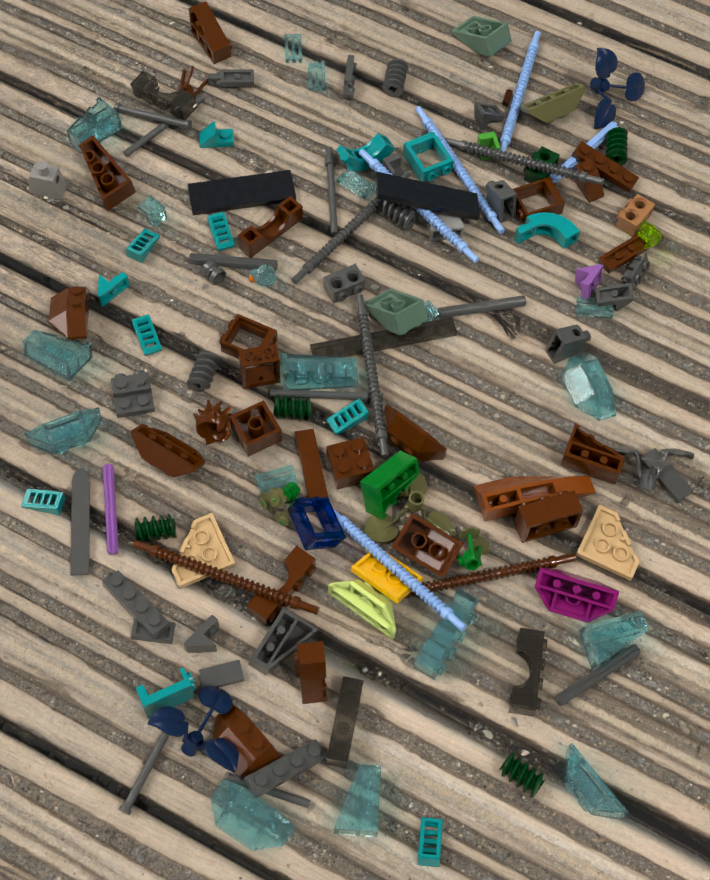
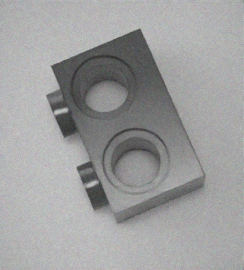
(342, 280)

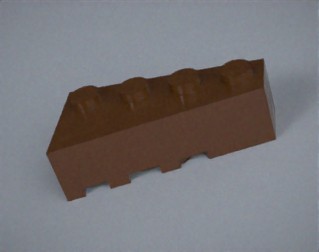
(108, 176)

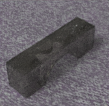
(178, 103)
(530, 647)
(344, 722)

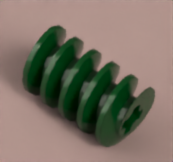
(617, 145)
(293, 407)
(155, 528)
(522, 774)

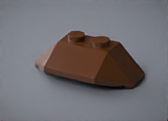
(70, 312)
(411, 438)
(166, 451)
(253, 747)

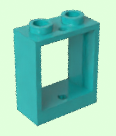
(421, 145)

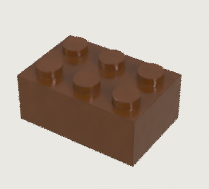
(548, 516)

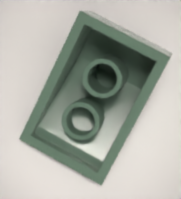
(483, 35)
(397, 311)

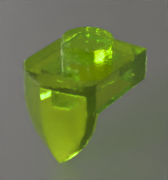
(649, 234)

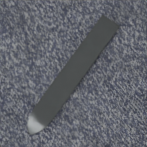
(80, 523)

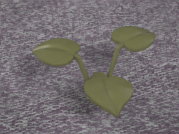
(385, 531)

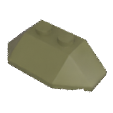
(555, 104)

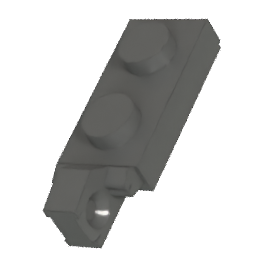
(232, 78)
(349, 80)

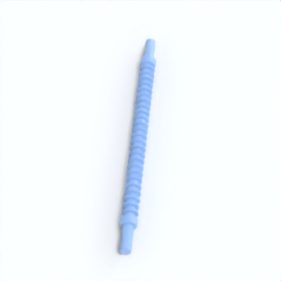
(520, 91)
(490, 215)
(434, 220)
(445, 612)

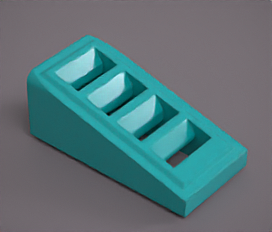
(216, 221)
(140, 256)
(143, 324)
(351, 408)
(47, 508)
(430, 856)

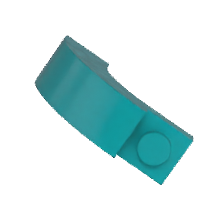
(378, 148)
(548, 224)

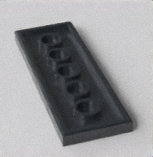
(241, 192)
(427, 196)

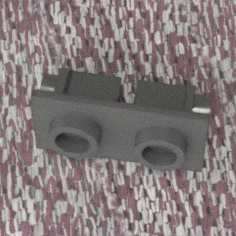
(639, 266)

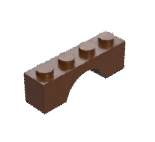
(286, 216)
(298, 566)

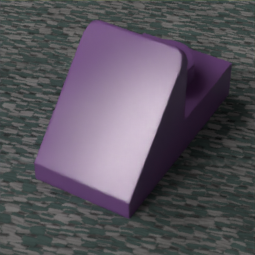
(588, 279)

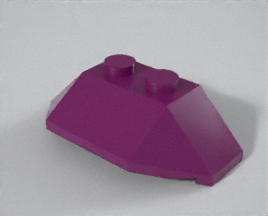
(574, 594)

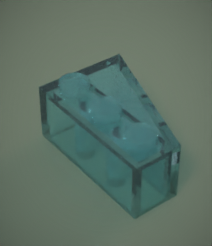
(99, 122)
(57, 354)
(611, 635)
(361, 807)

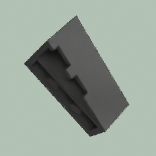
(281, 641)

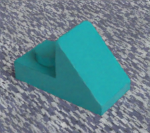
(213, 137)
(109, 290)

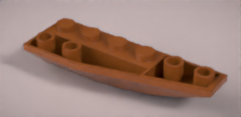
(505, 495)

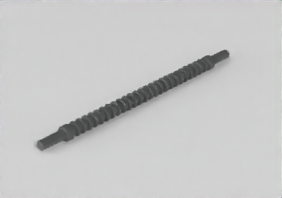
(527, 162)
(339, 238)

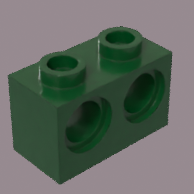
(546, 156)

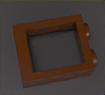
(541, 186)
(251, 326)
(269, 373)

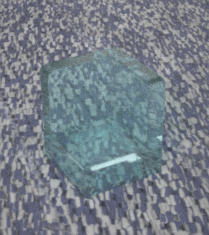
(154, 209)

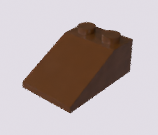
(427, 545)

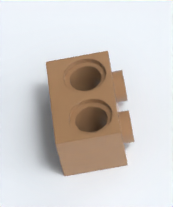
(634, 214)

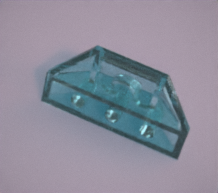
(589, 386)
(65, 432)
(589, 787)
(249, 819)

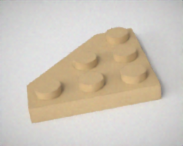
(608, 544)
(206, 545)

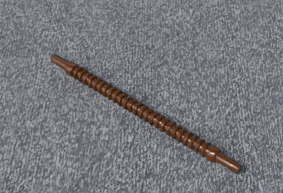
(551, 562)
(294, 602)

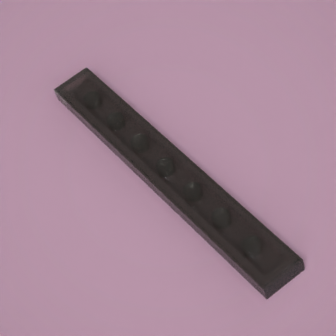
(385, 339)

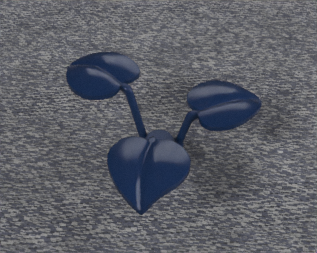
(606, 64)
(171, 721)

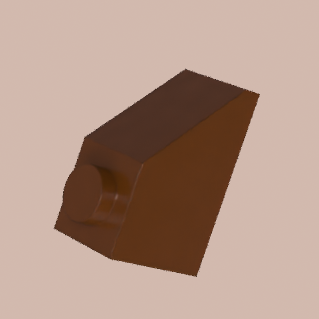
(589, 190)

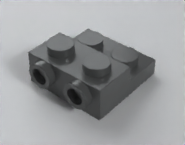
(132, 394)

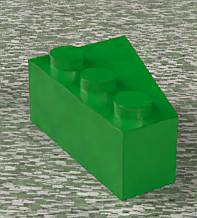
(387, 482)

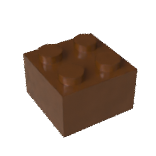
(256, 428)
(349, 462)

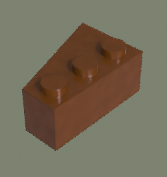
(209, 33)
(592, 457)
(311, 668)

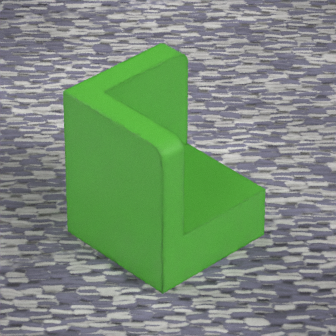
(488, 139)

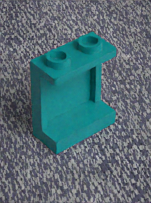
(169, 696)

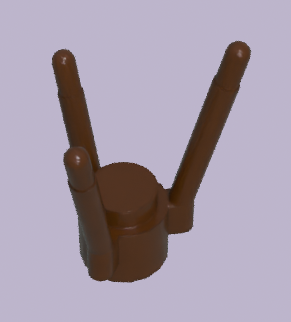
(187, 87)

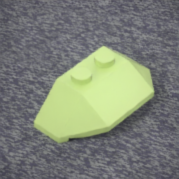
(366, 603)

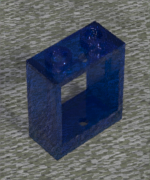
(333, 532)

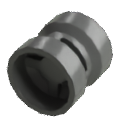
(212, 270)

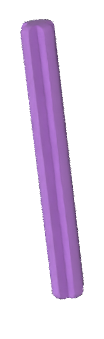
(110, 509)

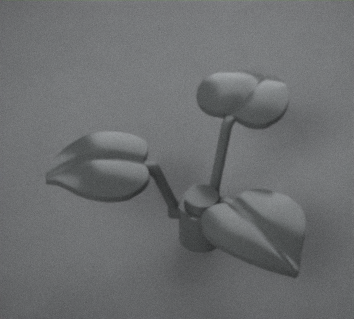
(649, 476)

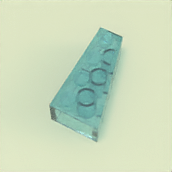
(318, 372)
(445, 636)

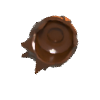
(213, 423)

